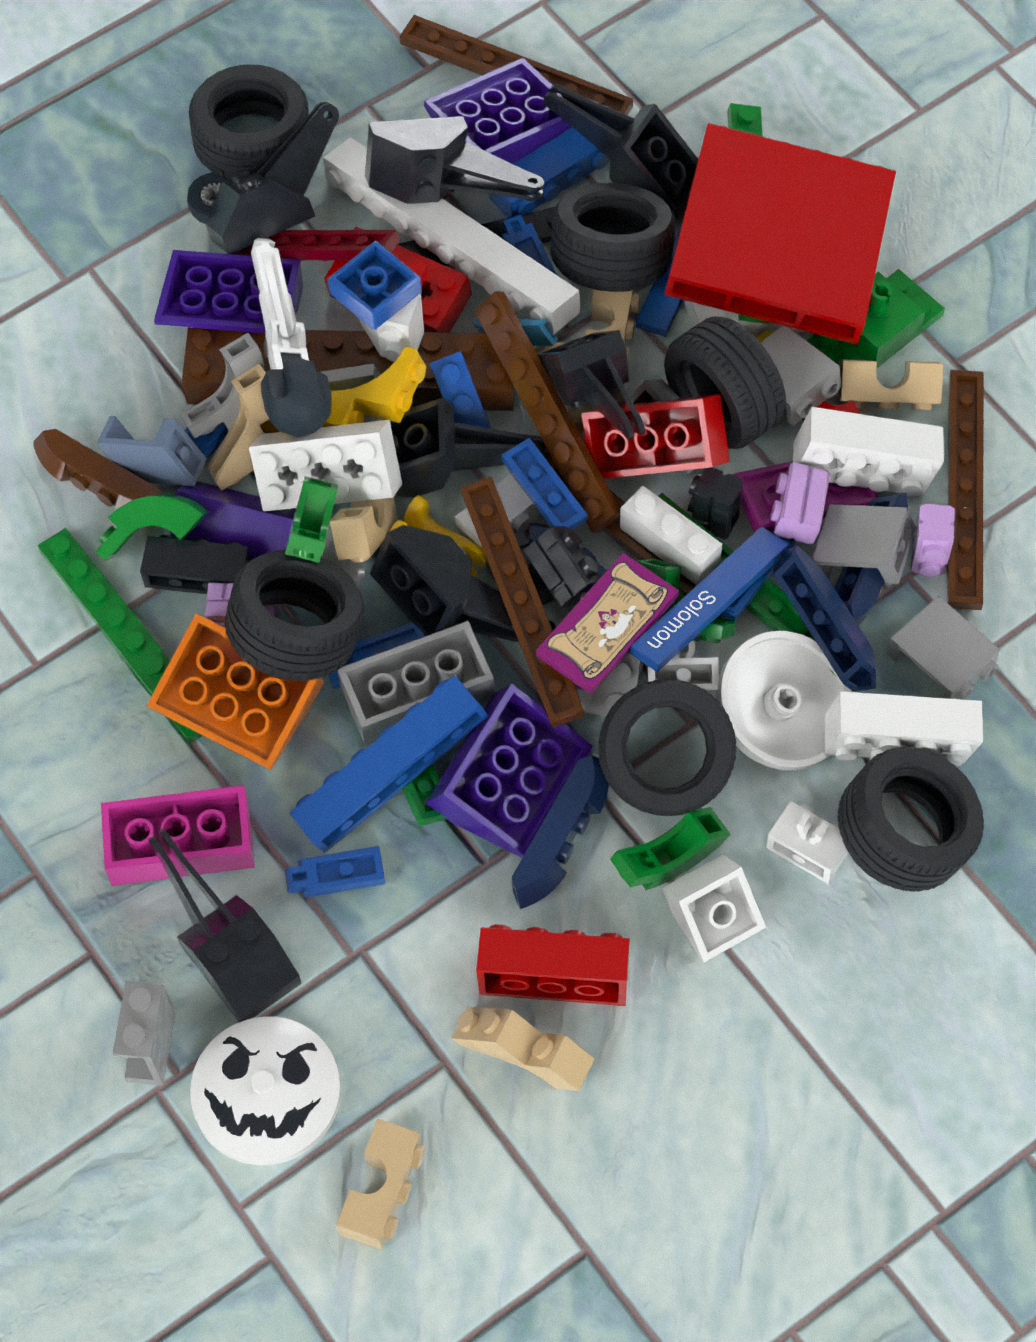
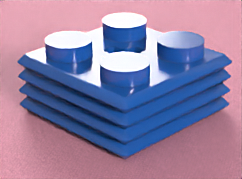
(374, 285)

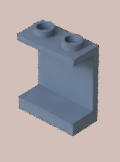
(166, 460)

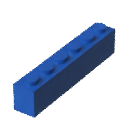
(388, 764)

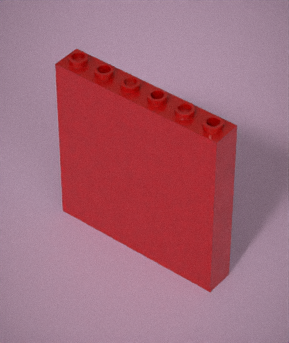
(781, 233)

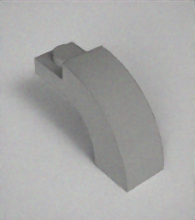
(224, 403)

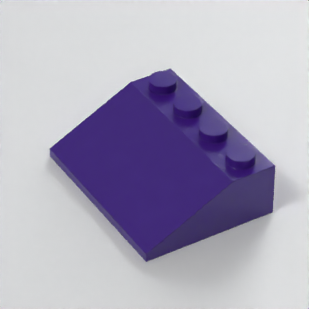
(503, 111)
(218, 291)
(508, 772)

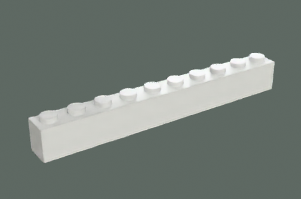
(460, 243)

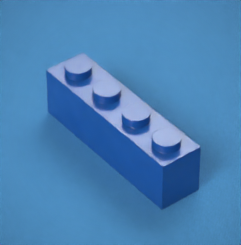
(560, 164)

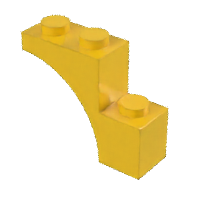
(384, 396)

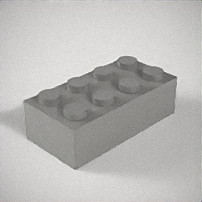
(391, 682)

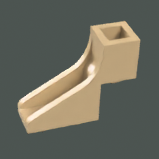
(233, 456)
(514, 1040)

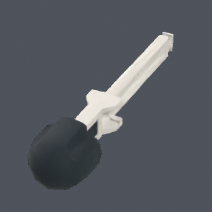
(292, 391)

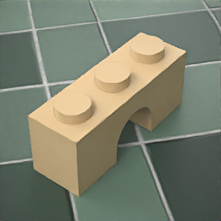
(615, 310)
(919, 385)
(362, 528)
(372, 1216)

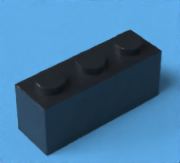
(190, 563)

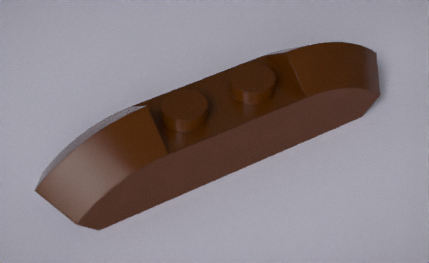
(89, 470)

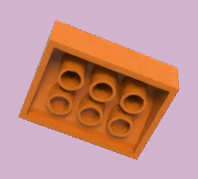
(228, 699)

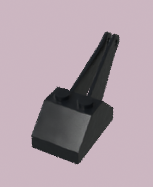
(640, 149)
(431, 157)
(273, 197)
(594, 373)
(434, 445)
(435, 586)
(230, 944)

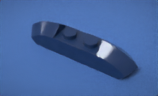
(860, 585)
(827, 619)
(570, 814)

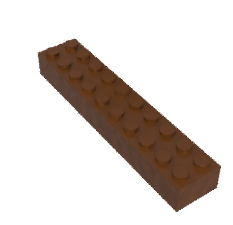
(337, 349)

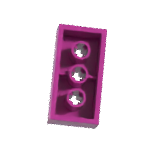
(187, 814)

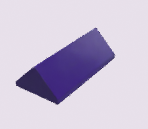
(238, 519)

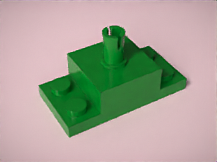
(894, 318)

